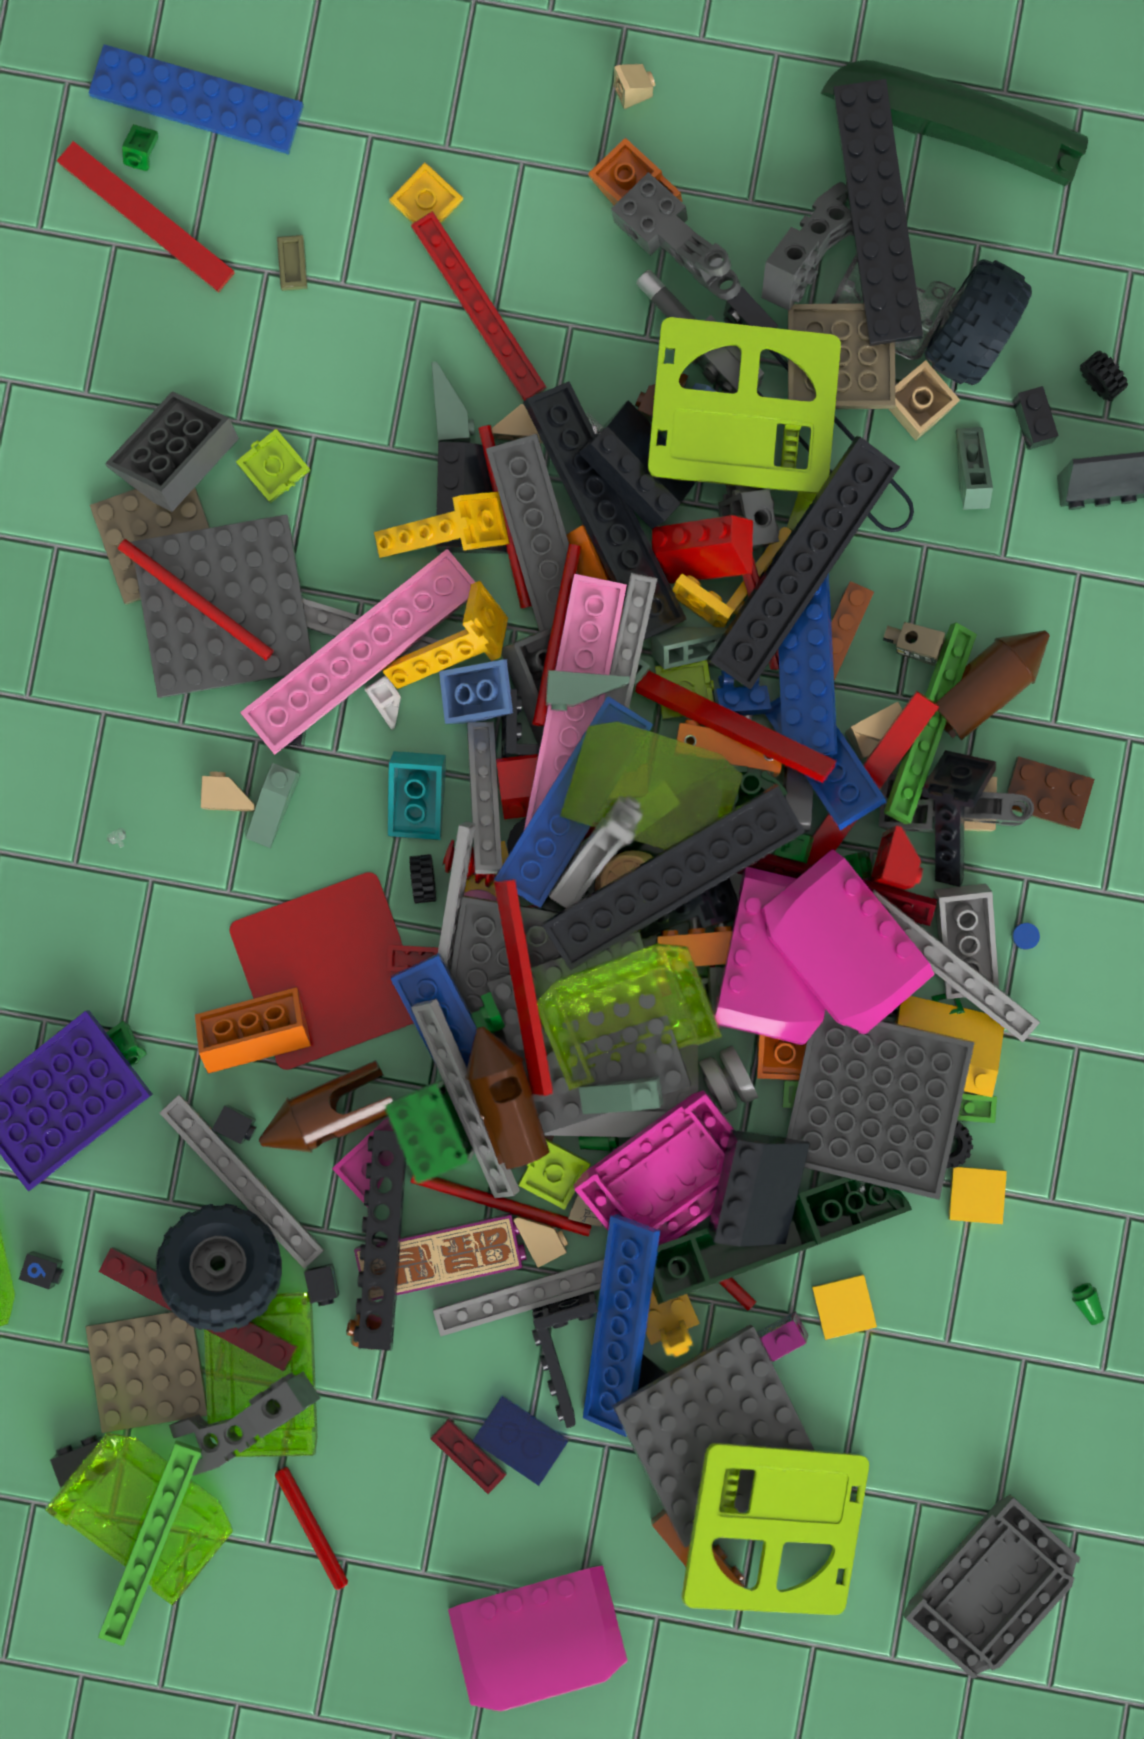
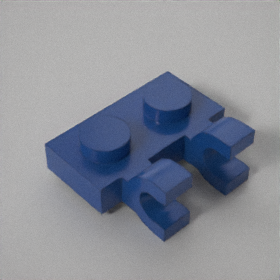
(741, 698)

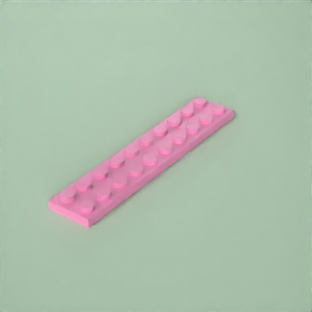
(584, 648)
(359, 652)

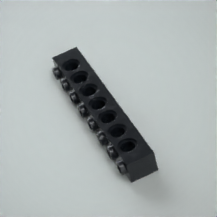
(363, 1334)

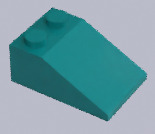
(416, 795)

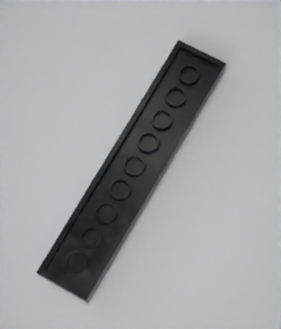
(877, 212)
(602, 511)
(803, 562)
(673, 877)

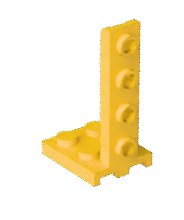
(476, 521)
(709, 604)
(483, 633)
(670, 1324)

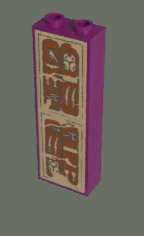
(453, 1254)

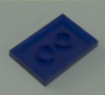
(520, 1440)

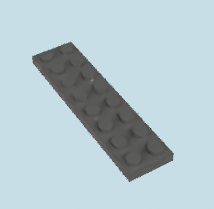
(532, 521)

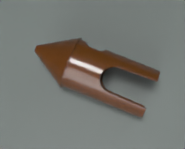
(992, 681)
(505, 1101)
(313, 1116)

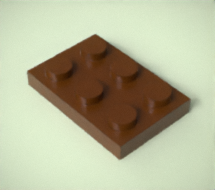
(1055, 793)

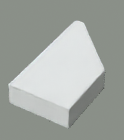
(385, 699)

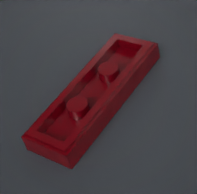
(468, 1456)

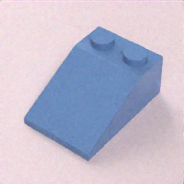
(476, 692)

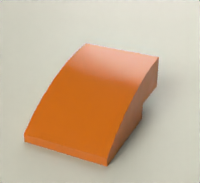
(623, 170)
(779, 1058)

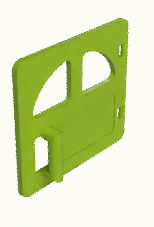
(734, 435)
(792, 1499)

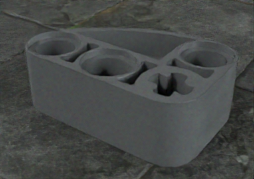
(799, 796)

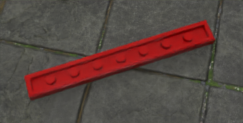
(145, 216)
(478, 306)
(736, 726)
(879, 766)
(523, 987)

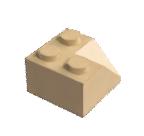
(922, 400)
(868, 733)

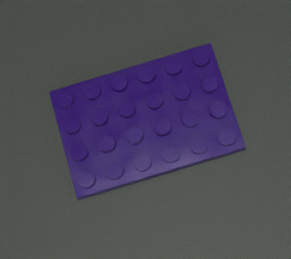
(64, 1099)

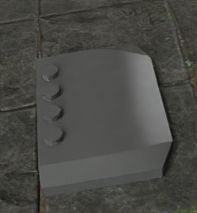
(993, 1588)

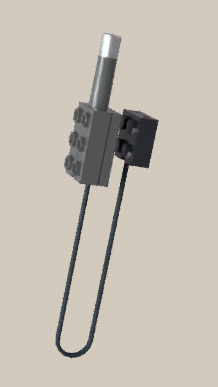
(723, 363)

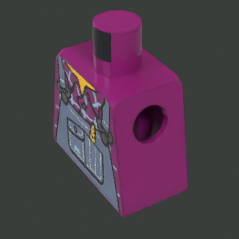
(783, 1336)

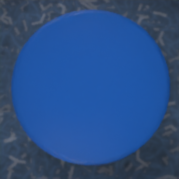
(1025, 936)

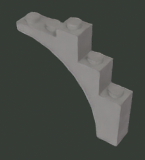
(593, 855)

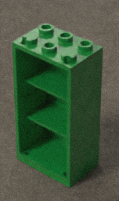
(429, 1131)

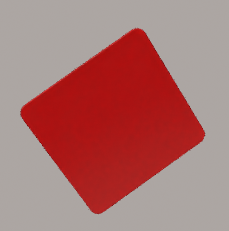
(335, 955)

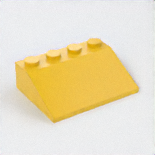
(970, 1026)

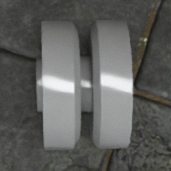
(726, 1080)

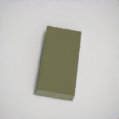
(292, 262)

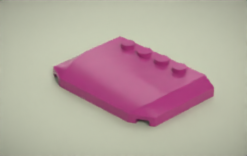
(845, 944)
(758, 984)
(664, 1172)
(538, 1640)

